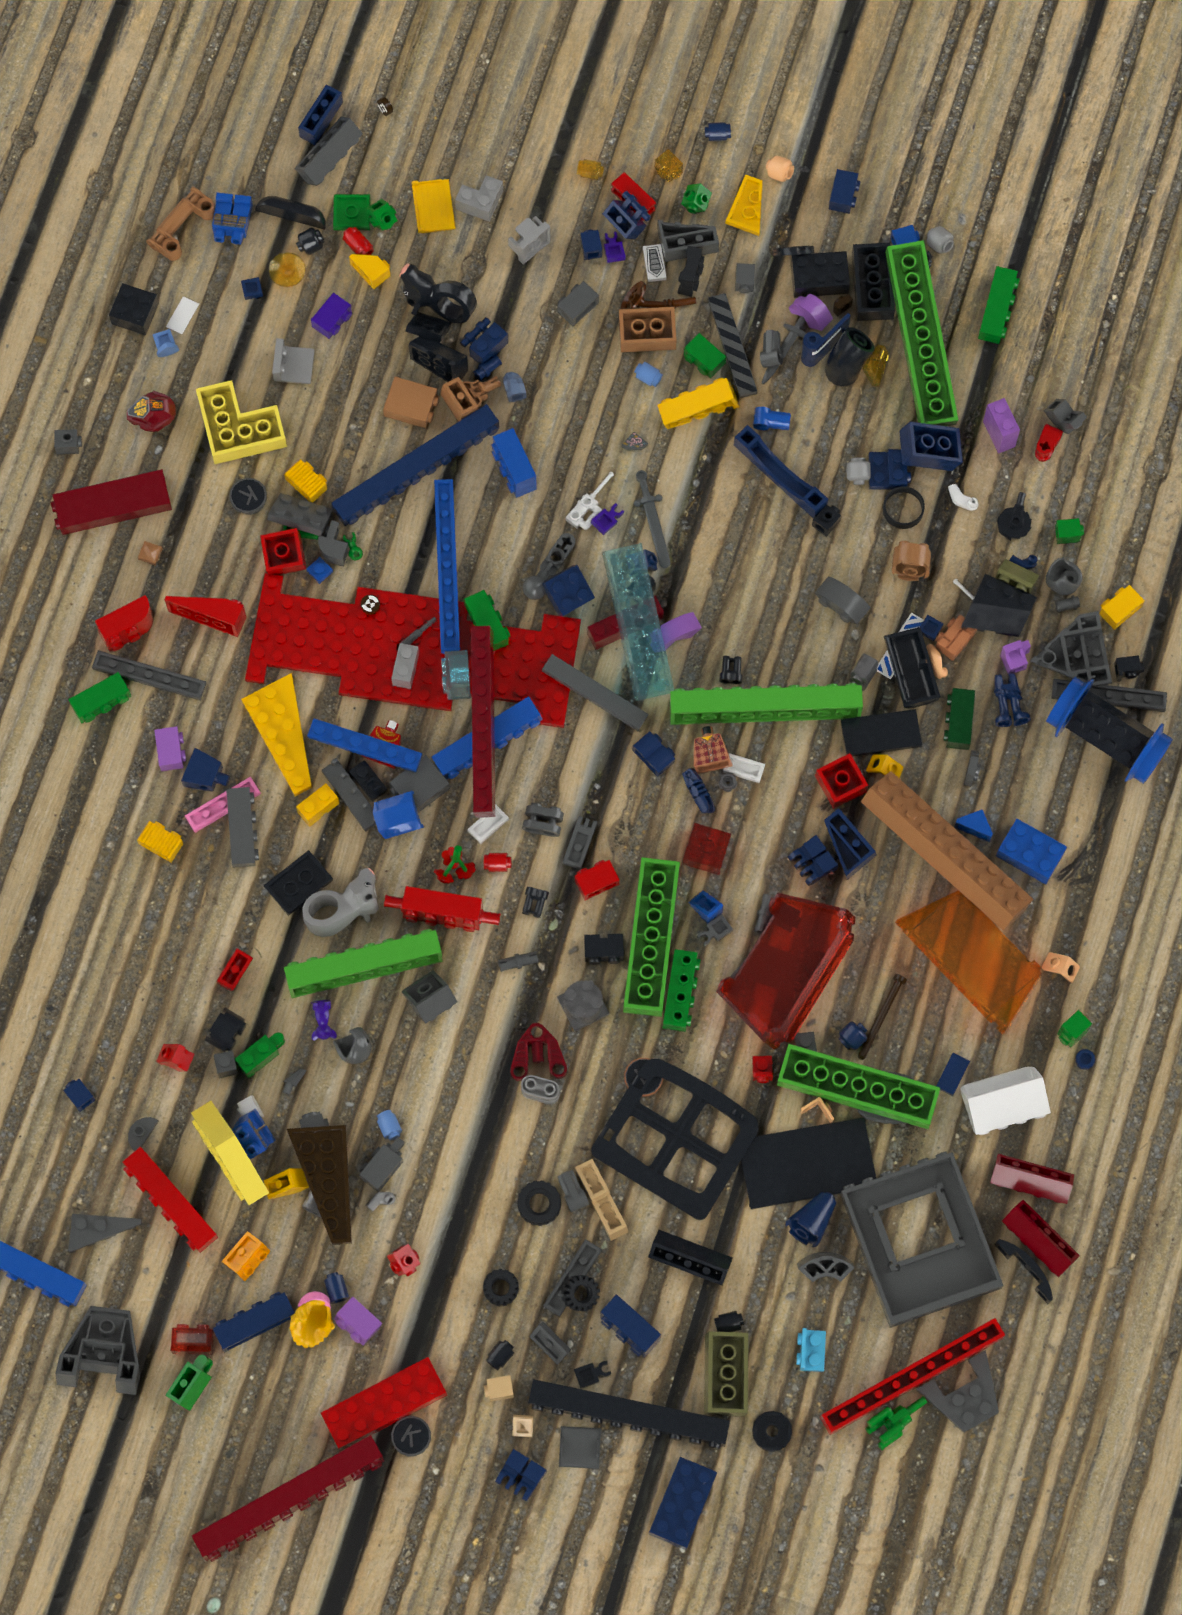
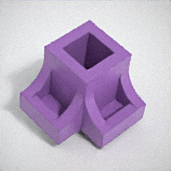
(1014, 656)

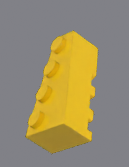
(698, 403)

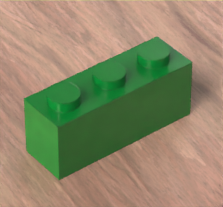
(483, 614)
(100, 698)

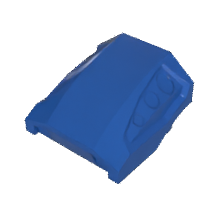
(396, 815)

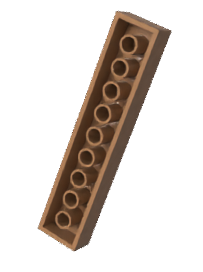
(947, 850)

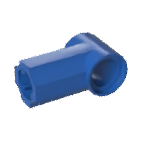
(766, 419)

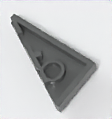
(91, 1228)

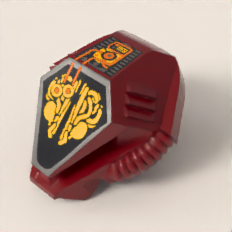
(152, 411)

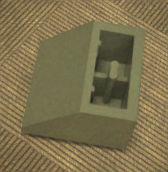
(1017, 576)

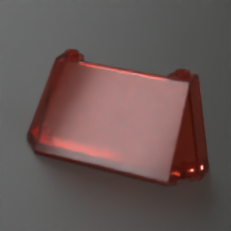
(789, 966)

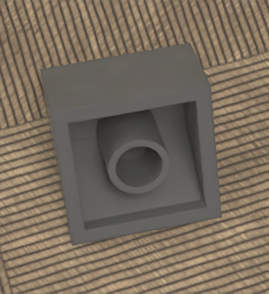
(429, 996)

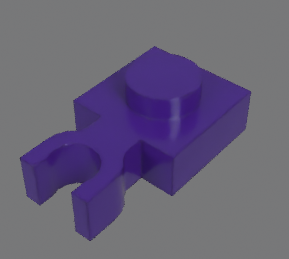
(613, 250)
(606, 520)

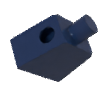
(204, 772)

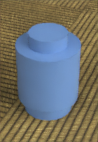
(648, 374)
(389, 1125)

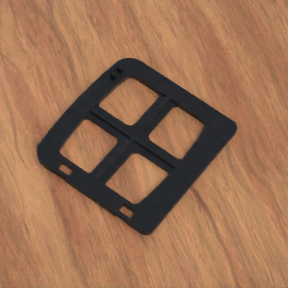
(677, 1136)

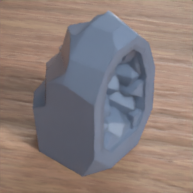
(514, 387)

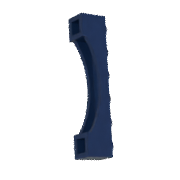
(805, 495)

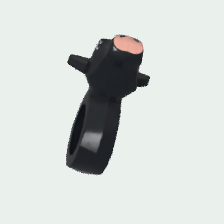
(423, 292)

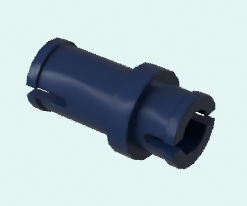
(485, 369)

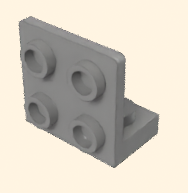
(292, 363)

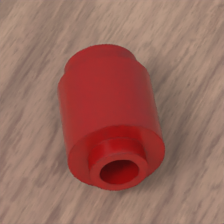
(497, 862)

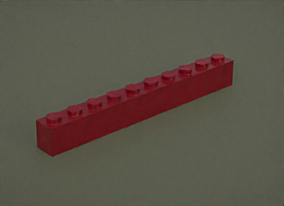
(483, 721)

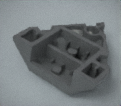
(1078, 651)

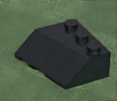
(999, 608)

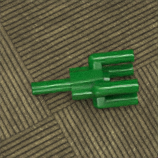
(894, 1421)

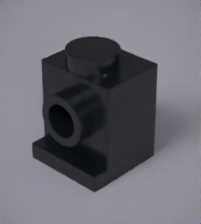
(826, 525)
(1128, 667)

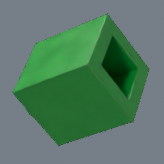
(1068, 531)

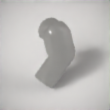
(382, 1198)

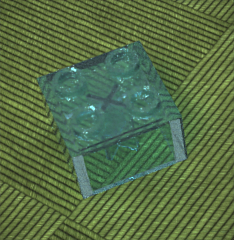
(456, 675)

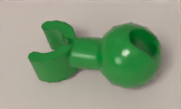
(355, 552)

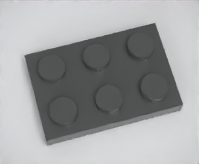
(300, 514)

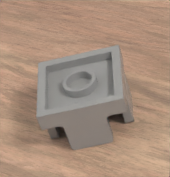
(533, 238)

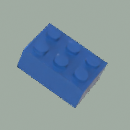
(513, 463)
(1031, 851)

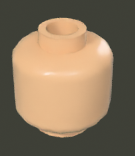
(780, 168)

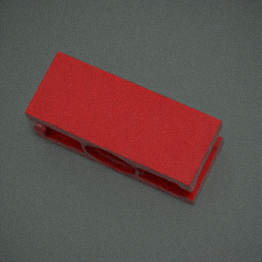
(625, 183)

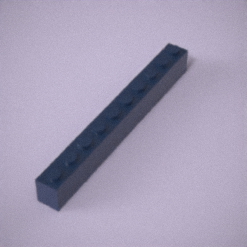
(415, 465)

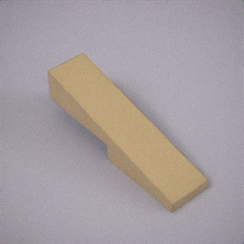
(601, 1199)

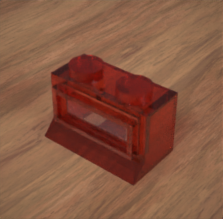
(192, 1339)

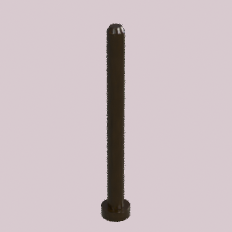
(899, 980)

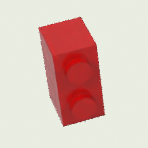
(596, 879)

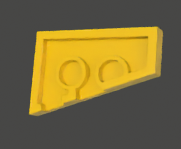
(746, 207)

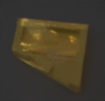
(876, 365)

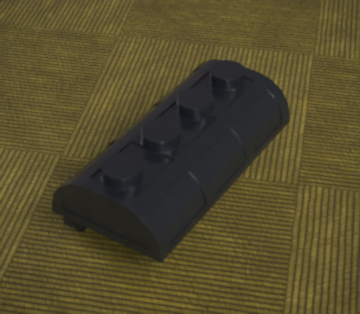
(912, 668)

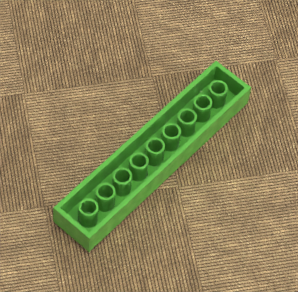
(921, 334)
(765, 704)

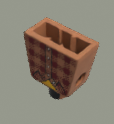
(710, 752)

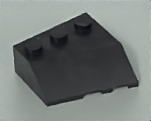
(438, 358)

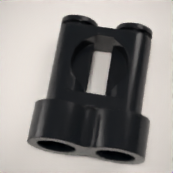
(734, 676)
(537, 895)

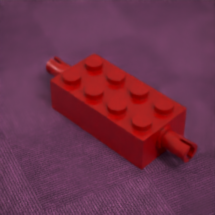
(442, 908)

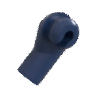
(1027, 563)

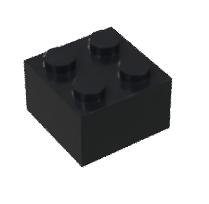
(133, 309)

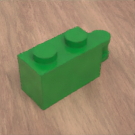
(260, 1054)
(191, 1382)

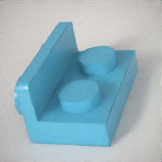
(812, 1350)

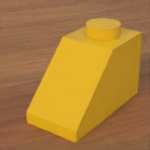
(370, 268)
(286, 1183)

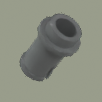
(1067, 604)

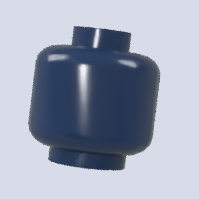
(853, 1035)

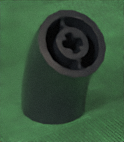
(848, 357)

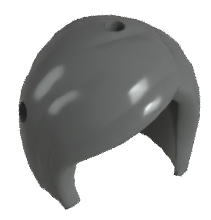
(1063, 577)
(355, 1047)

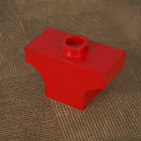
(175, 1057)

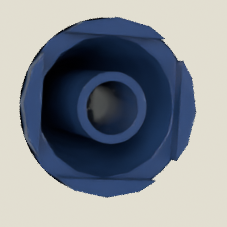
(812, 1219)

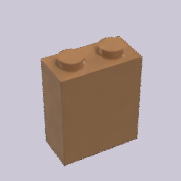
(411, 402)

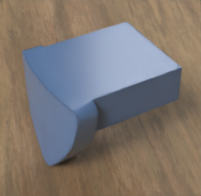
(165, 343)

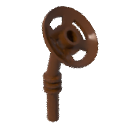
(636, 299)

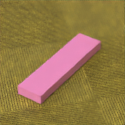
(216, 807)

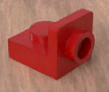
(762, 1069)

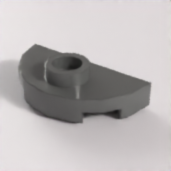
(141, 1131)

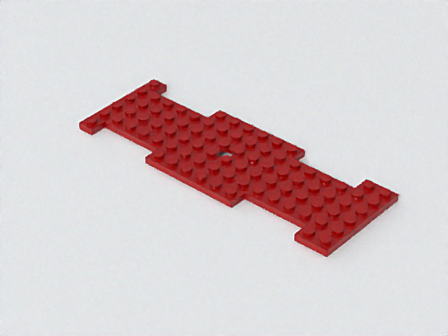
(362, 649)

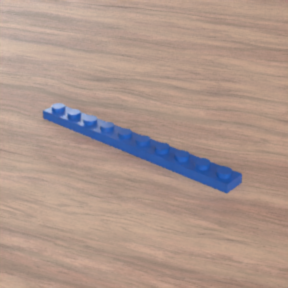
(447, 565)

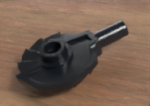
(1014, 520)

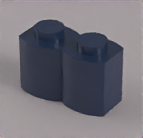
(653, 753)

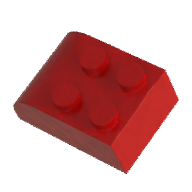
(125, 624)

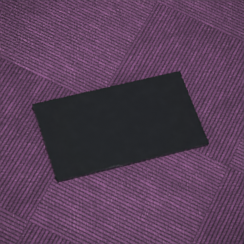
(807, 1162)

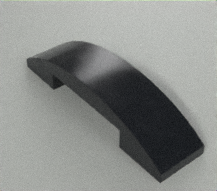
(1009, 1249)

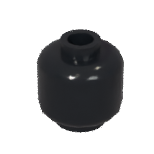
(310, 241)

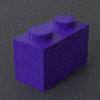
(331, 316)

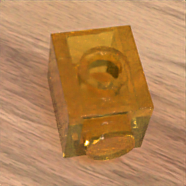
(668, 166)

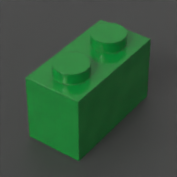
(704, 356)
(1074, 1029)

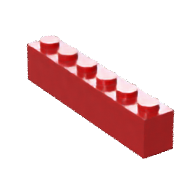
(169, 1198)

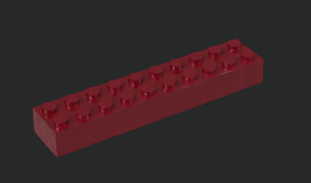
(288, 1498)

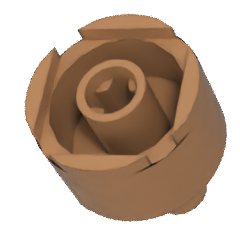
(911, 561)

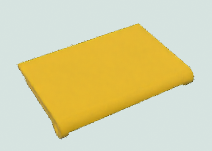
(433, 205)

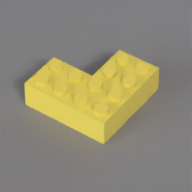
(237, 434)
(228, 1153)

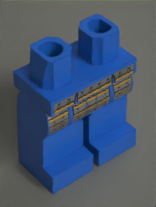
(231, 224)
(250, 1138)

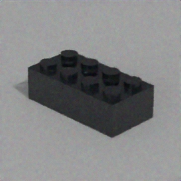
(871, 265)

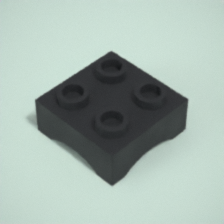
(690, 274)

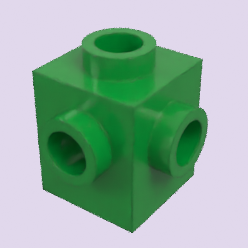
(696, 198)
(382, 215)

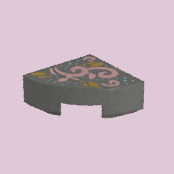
(634, 442)

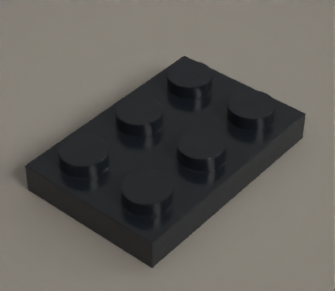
(298, 882)

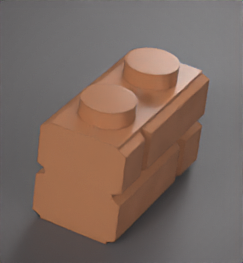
(954, 639)

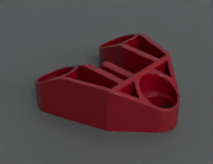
(521, 1053)

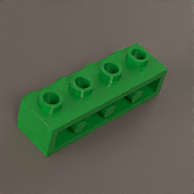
(997, 306)
(680, 990)

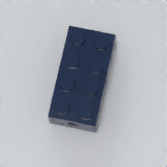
(683, 1503)

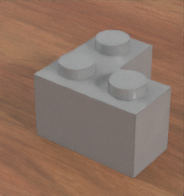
(480, 202)

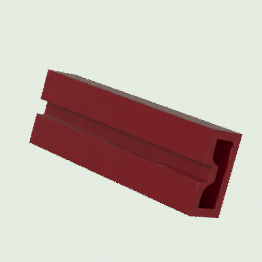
(111, 502)

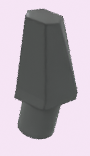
(293, 1080)

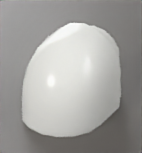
(248, 1105)

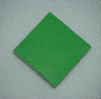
(351, 211)

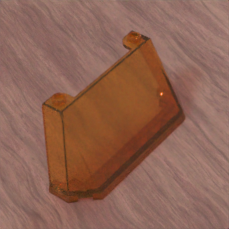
(974, 956)

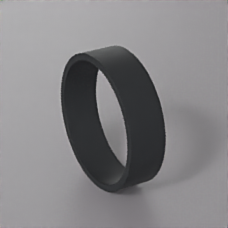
(906, 490)

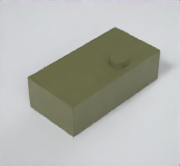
(726, 1374)

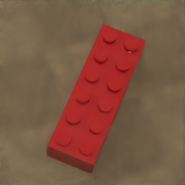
(384, 1404)

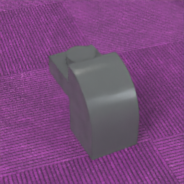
(1063, 416)
(332, 549)

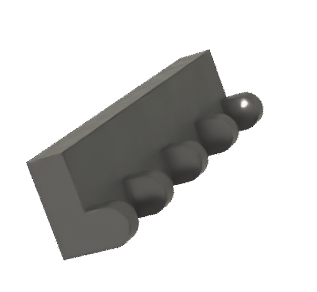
(350, 794)

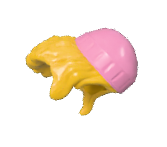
(311, 1320)

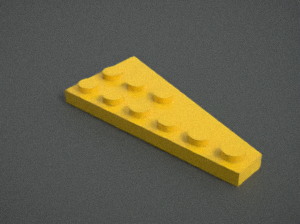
(278, 722)

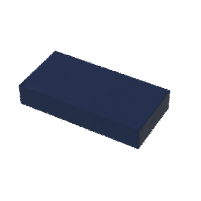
(952, 1074)

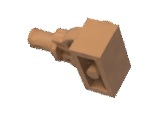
(467, 396)

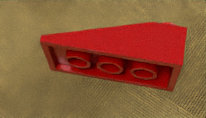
(215, 613)

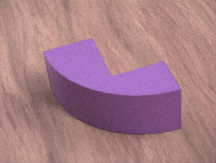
(679, 628)

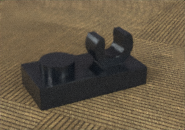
(368, 780)

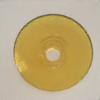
(287, 262)

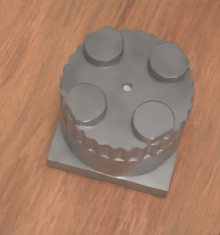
(583, 1004)

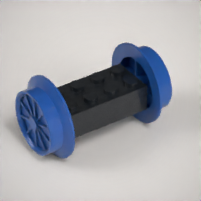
(1109, 729)

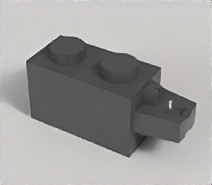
(382, 1165)

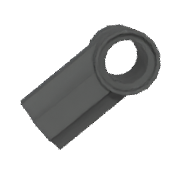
(771, 351)
(574, 1195)

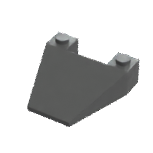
(104, 1345)

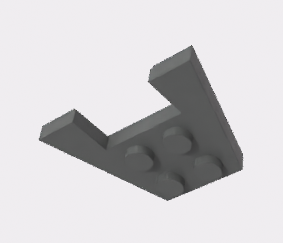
(970, 1403)

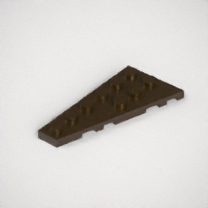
(325, 1166)

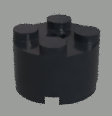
(225, 1030)

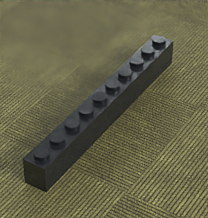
(628, 1413)

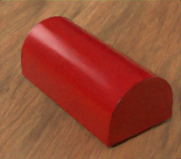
(234, 970)

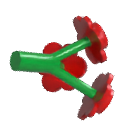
(452, 858)

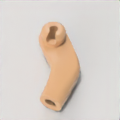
(936, 662)

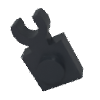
(588, 1375)

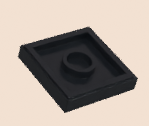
(428, 327)

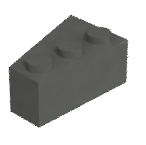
(677, 237)

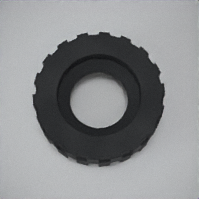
(530, 1190)

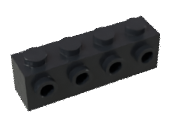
(690, 1257)

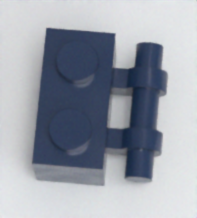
(624, 218)
(488, 344)

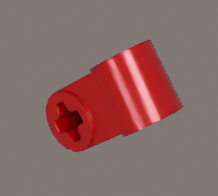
(1048, 440)

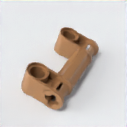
(163, 239)

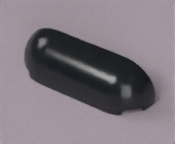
(292, 211)

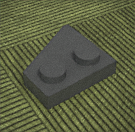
(973, 768)

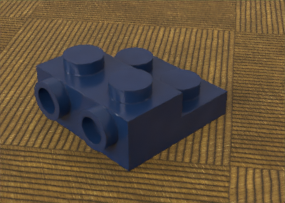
(888, 470)

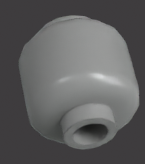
(940, 240)
(858, 470)

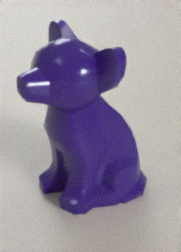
(321, 1010)

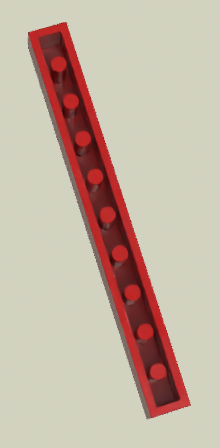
(912, 1376)

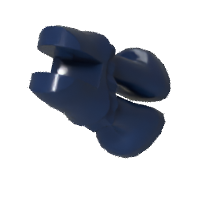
(1011, 692)

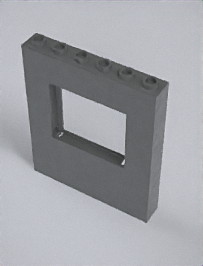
(934, 1277)

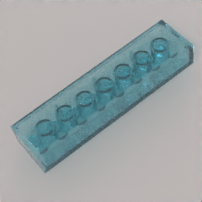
(638, 622)

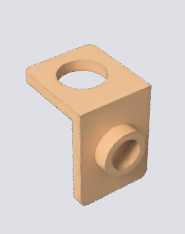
(1059, 964)
(825, 1107)

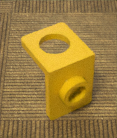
(885, 765)

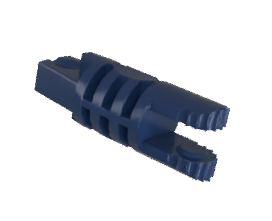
(698, 791)

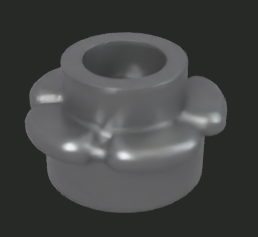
(727, 787)

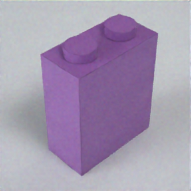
(1001, 425)

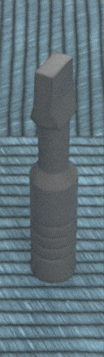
(418, 632)

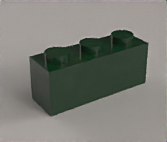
(959, 718)

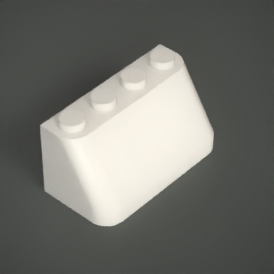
(1005, 1100)

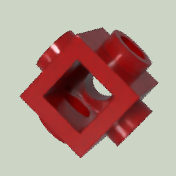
(404, 1260)

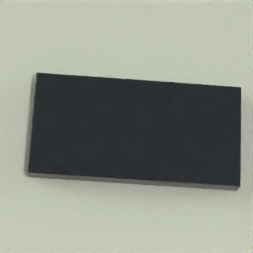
(881, 733)

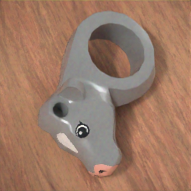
(357, 900)

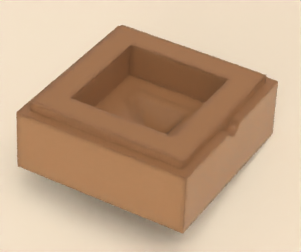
(150, 553)

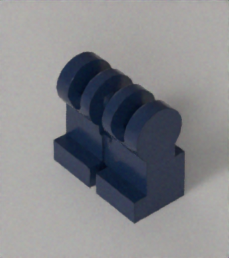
(813, 851)
(531, 1474)

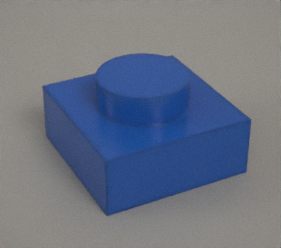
(319, 570)

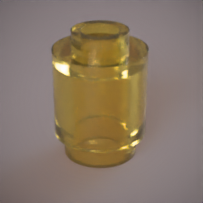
(590, 169)

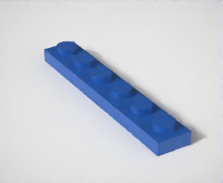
(364, 745)

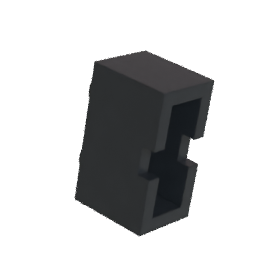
(604, 949)

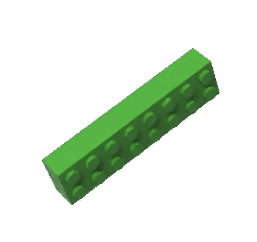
(651, 937)
(363, 963)
(858, 1086)

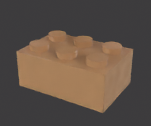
(647, 329)

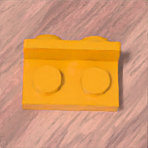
(246, 1256)

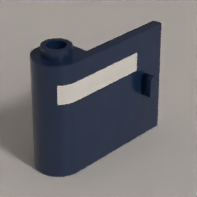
(817, 347)

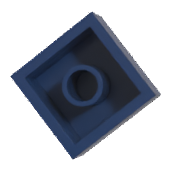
(568, 590)

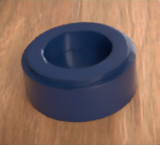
(1085, 1059)

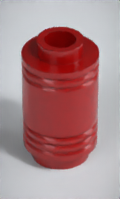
(357, 241)

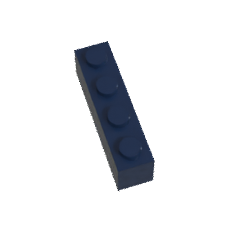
(254, 1321)

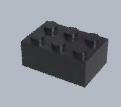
(820, 274)

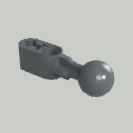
(533, 585)

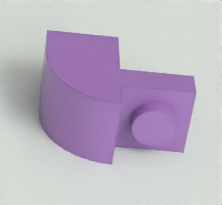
(812, 310)

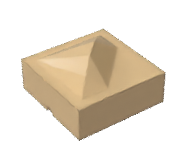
(522, 1425)

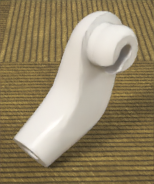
(962, 500)

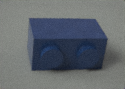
(843, 191)

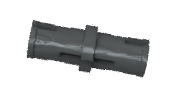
(763, 914)
(518, 961)

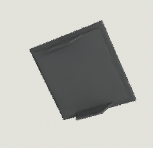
(579, 1447)

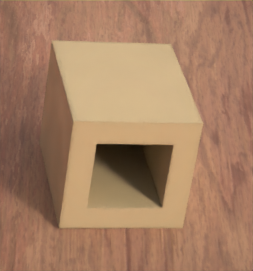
(499, 1388)

